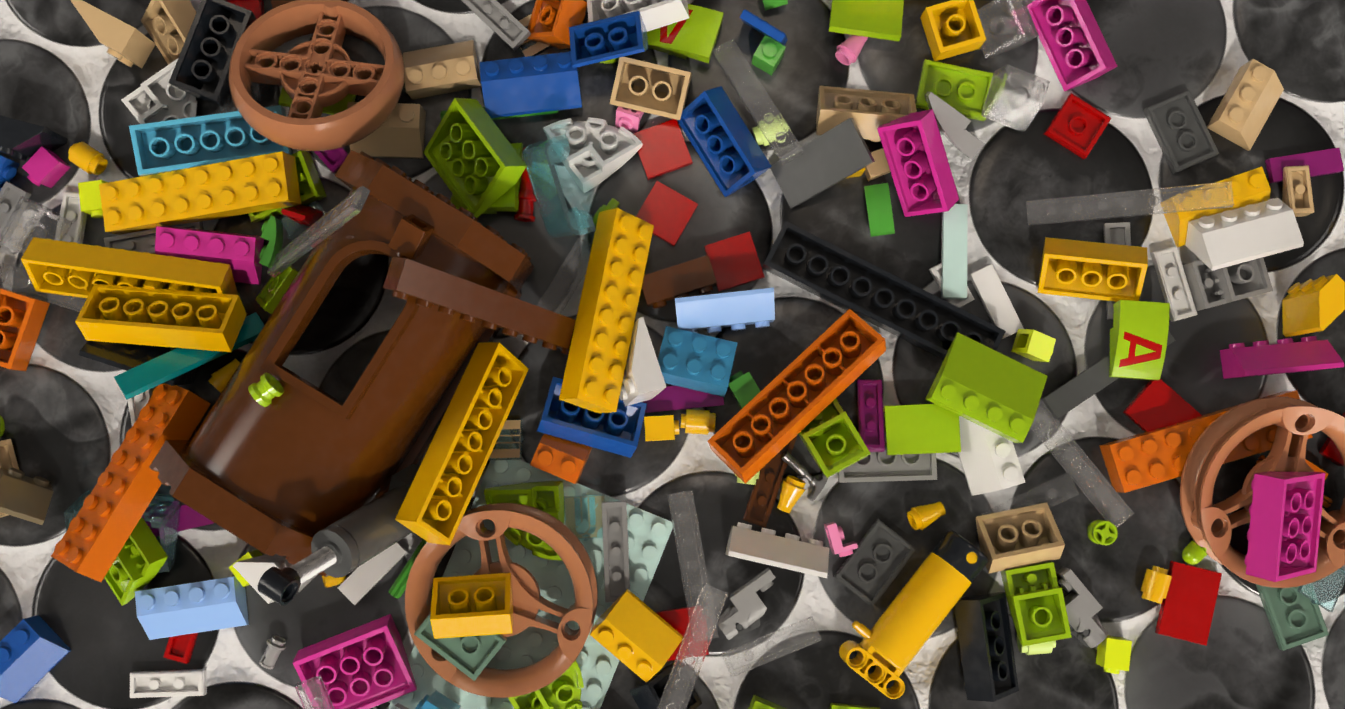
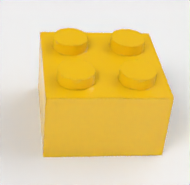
(952, 28)

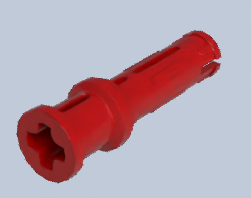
(526, 200)

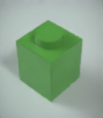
(768, 55)
(743, 388)

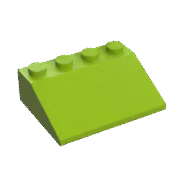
(473, 156)
(988, 388)

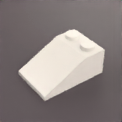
(642, 371)

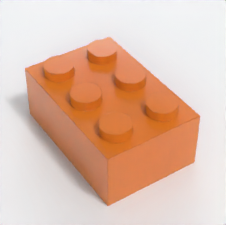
(19, 328)

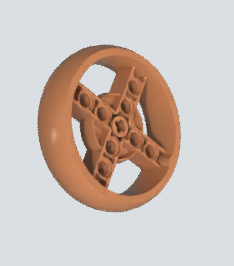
(316, 74)

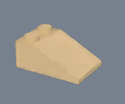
(120, 38)

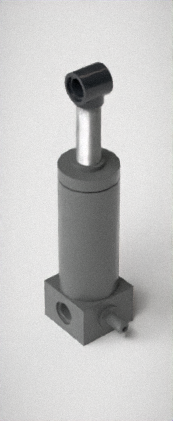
(345, 542)

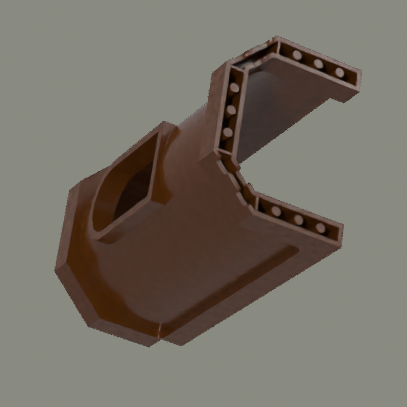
(308, 457)

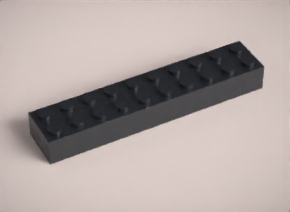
(874, 293)

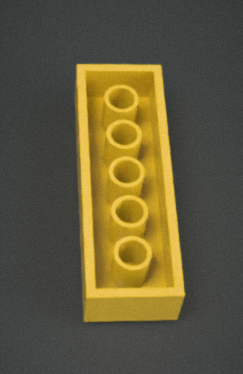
(161, 317)

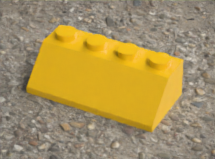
(1247, 189)
(1092, 270)

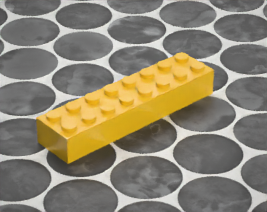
(200, 193)
(76, 267)
(607, 312)
(462, 444)

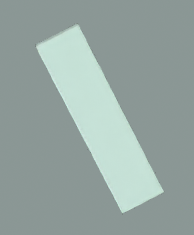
(954, 253)

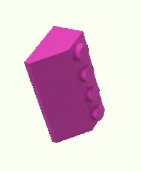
(1071, 40)
(918, 164)
(237, 250)
(1278, 358)

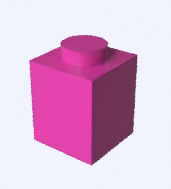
(45, 168)

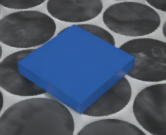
(763, 27)

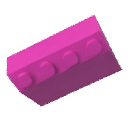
(1284, 524)
(360, 665)

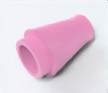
(850, 49)

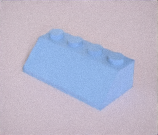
(726, 310)
(192, 607)

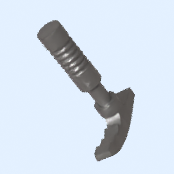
(803, 472)

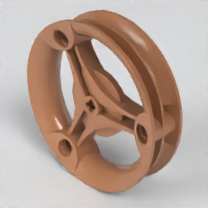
(1210, 524)
(525, 597)

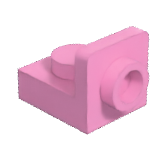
(628, 119)
(835, 537)

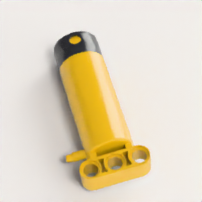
(914, 613)

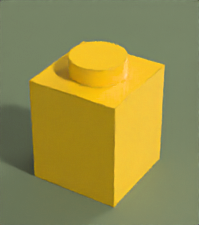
(661, 428)

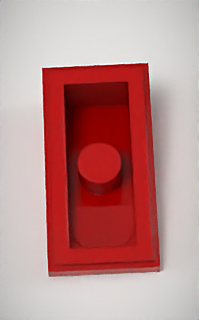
(302, 214)

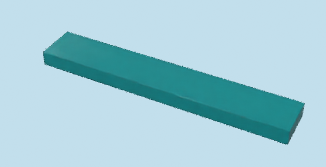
(179, 362)

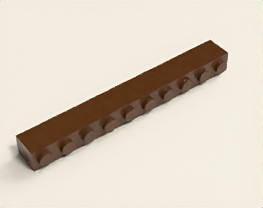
(479, 303)

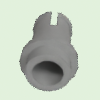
(272, 652)

